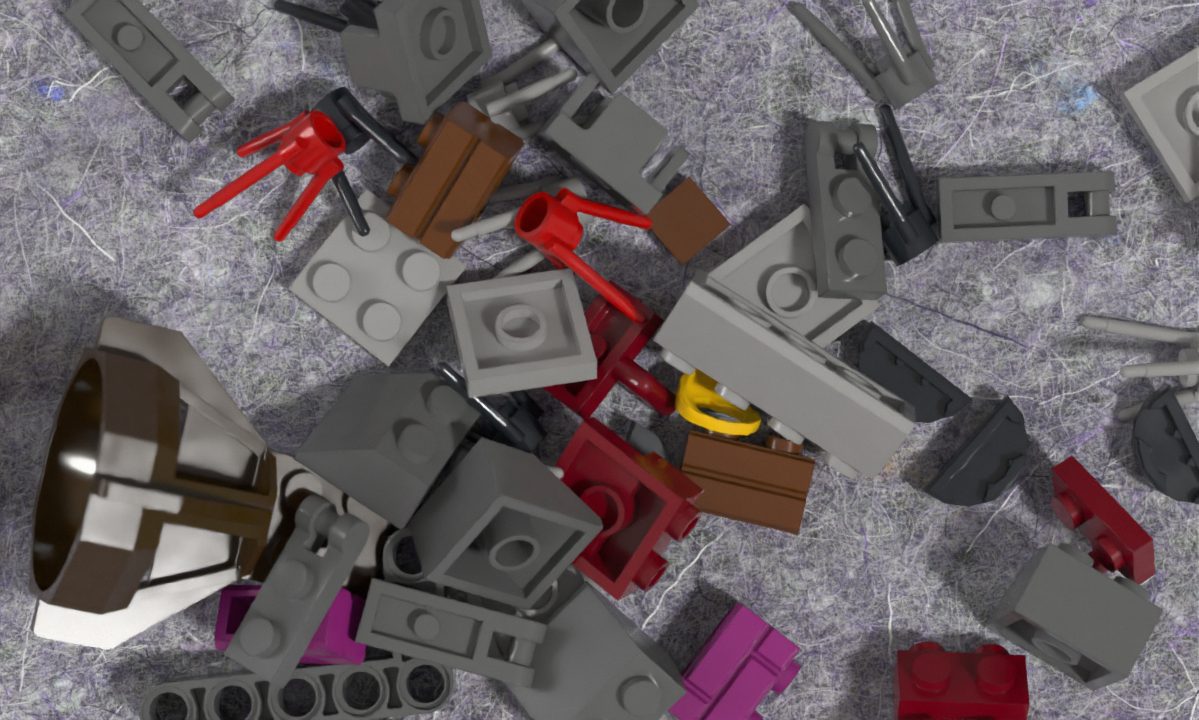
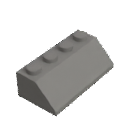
(786, 377)

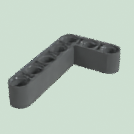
(329, 681)

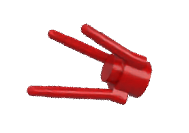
(307, 146)
(556, 231)

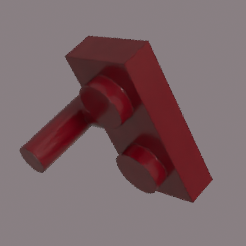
(616, 346)
(1114, 534)

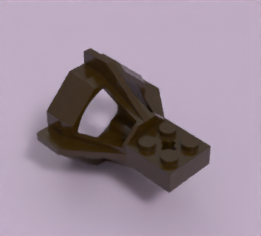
(133, 492)

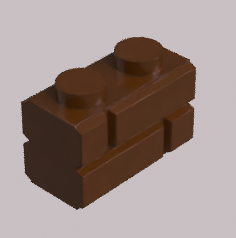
(453, 178)
(747, 480)

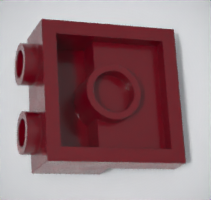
(639, 504)
(959, 685)

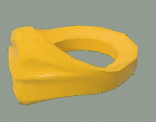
(698, 392)

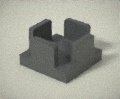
(419, 52)
(613, 146)

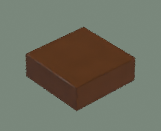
(686, 221)

